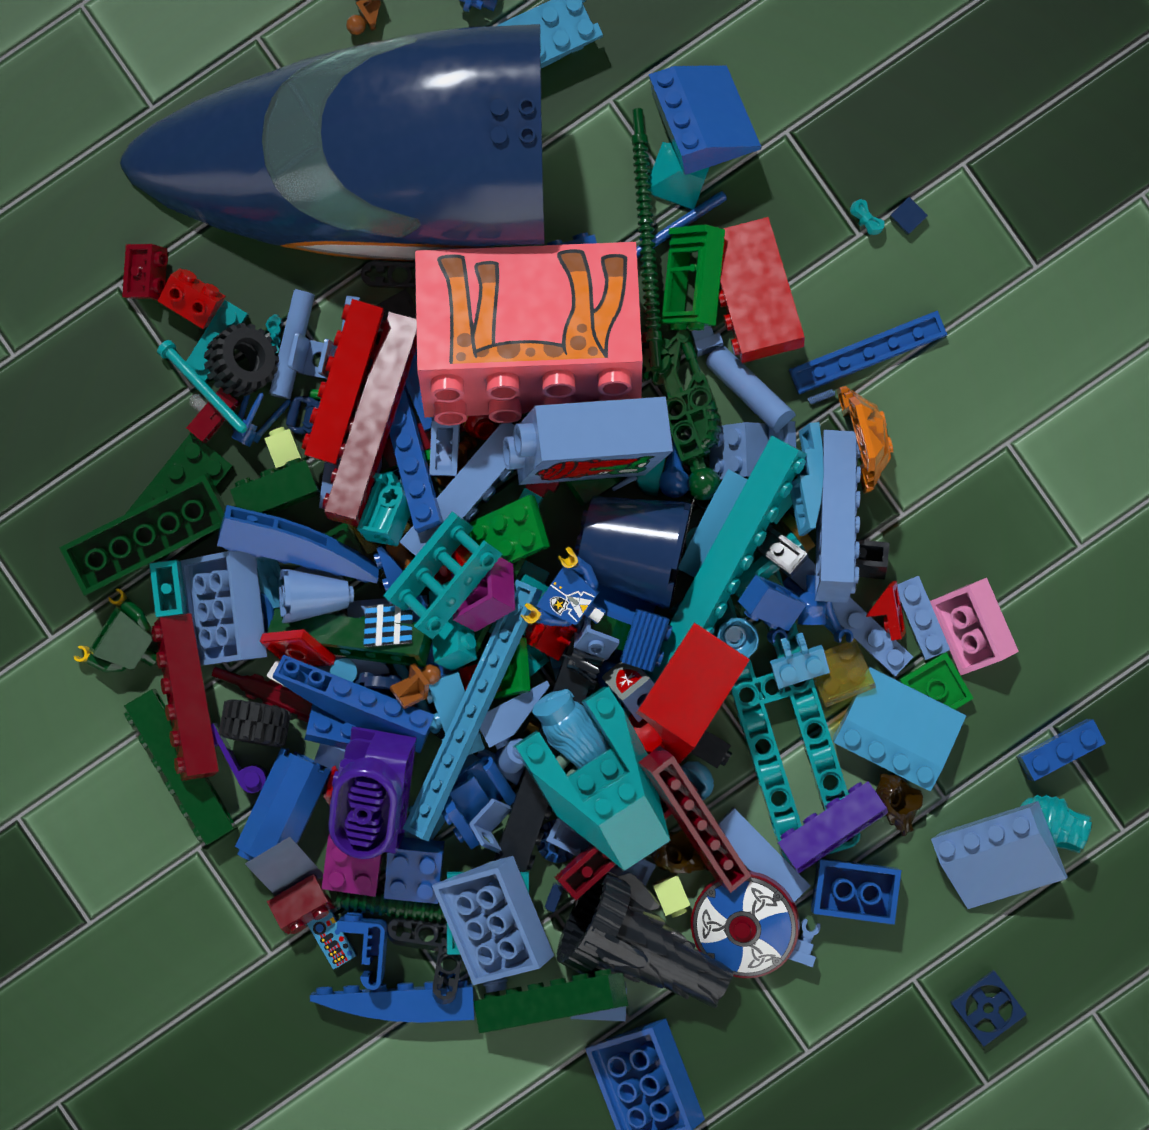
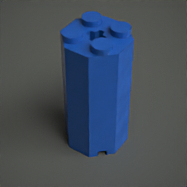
(283, 803)

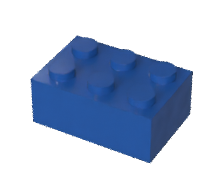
(856, 891)

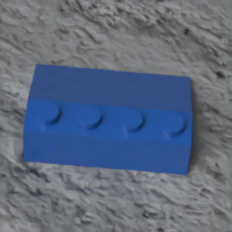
(703, 115)
(645, 1080)

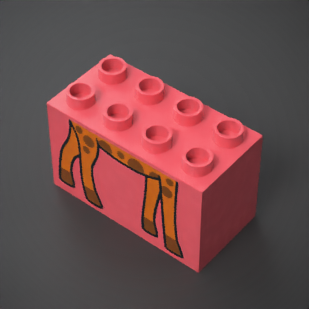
(526, 328)

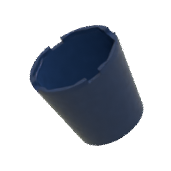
(634, 545)

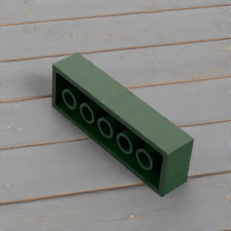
(145, 534)

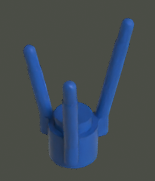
(251, 435)

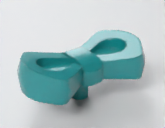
(860, 210)

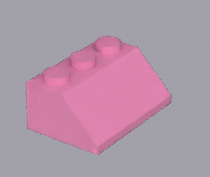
(974, 626)

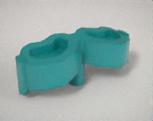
(274, 327)

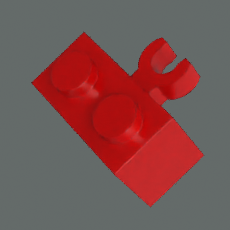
(549, 639)

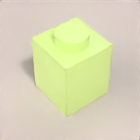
(282, 447)
(671, 895)

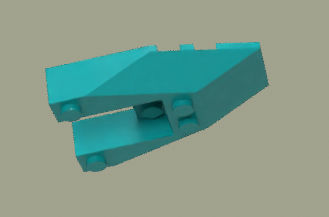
(609, 796)

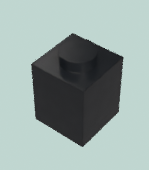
(712, 750)

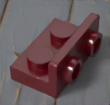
(144, 271)

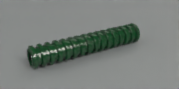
(389, 906)

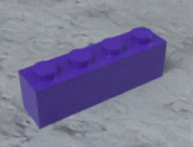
(832, 827)

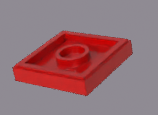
(299, 646)

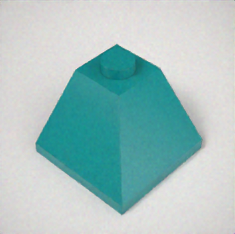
(670, 181)

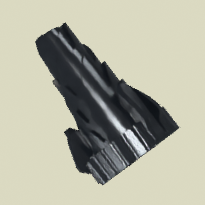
(619, 932)

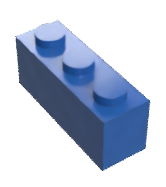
(1061, 749)

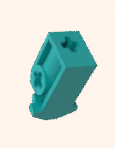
(385, 511)

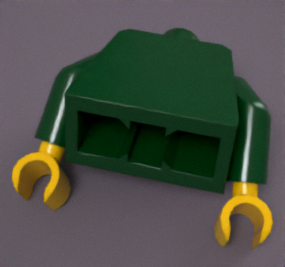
(122, 640)

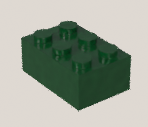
(277, 488)

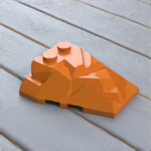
(870, 435)

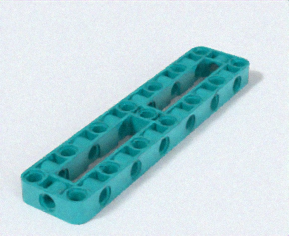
(757, 726)

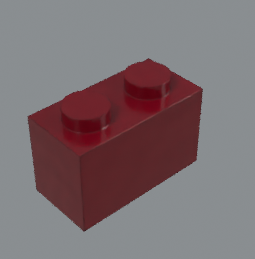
(300, 905)

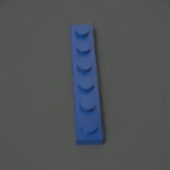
(414, 467)

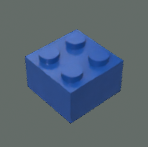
(414, 870)

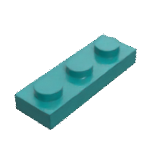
(225, 317)

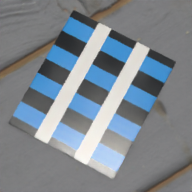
(380, 629)

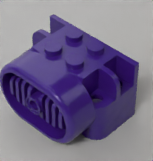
(372, 793)

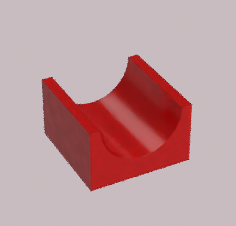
(688, 693)

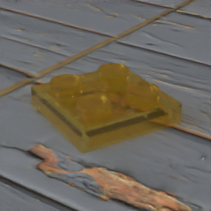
(847, 674)

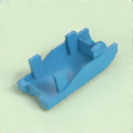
(563, 28)

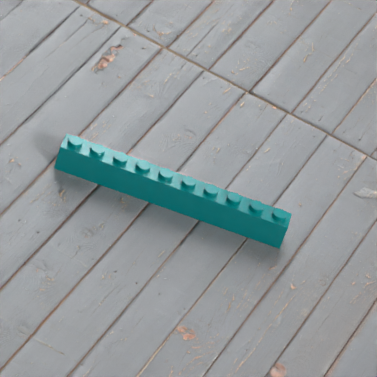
(735, 544)

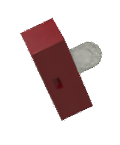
(208, 418)

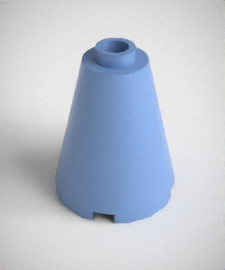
(311, 595)

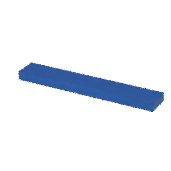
(867, 352)

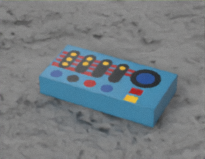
(333, 943)

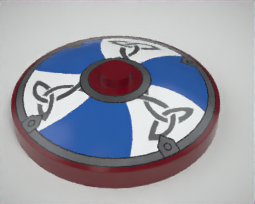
(748, 928)

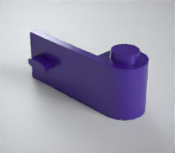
(250, 778)

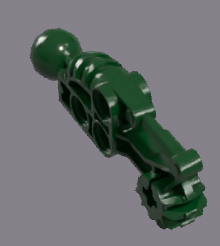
(700, 419)

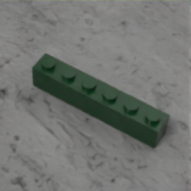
(345, 637)
(197, 796)
(551, 1002)

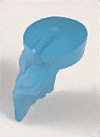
(569, 727)

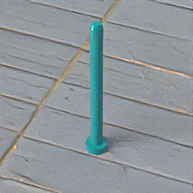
(167, 350)

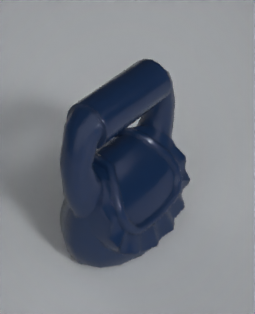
(293, 414)

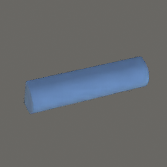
(296, 323)
(749, 388)

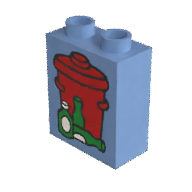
(589, 440)

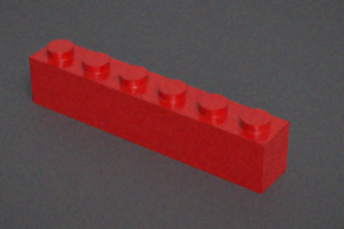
(343, 382)

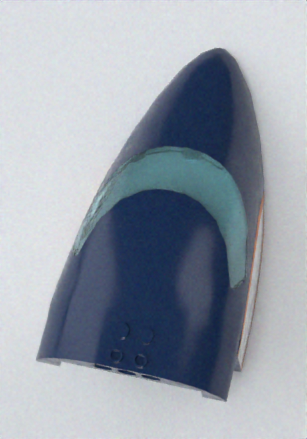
(365, 148)

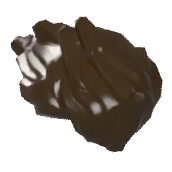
(901, 801)
(678, 855)

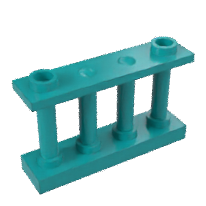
(429, 561)

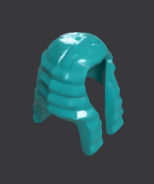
(1068, 828)

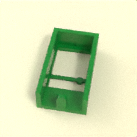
(709, 244)

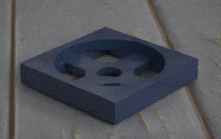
(976, 1016)

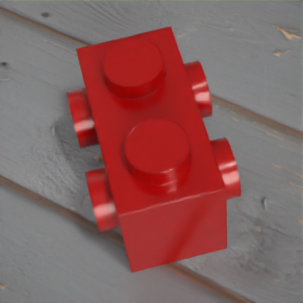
(191, 297)

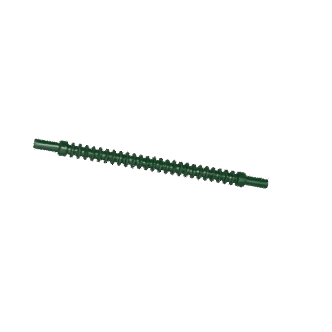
(653, 335)

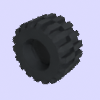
(226, 370)
(254, 723)

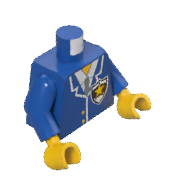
(568, 596)

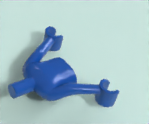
(814, 614)

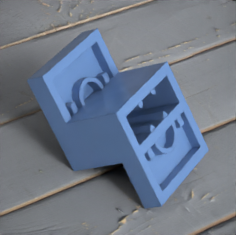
(743, 444)

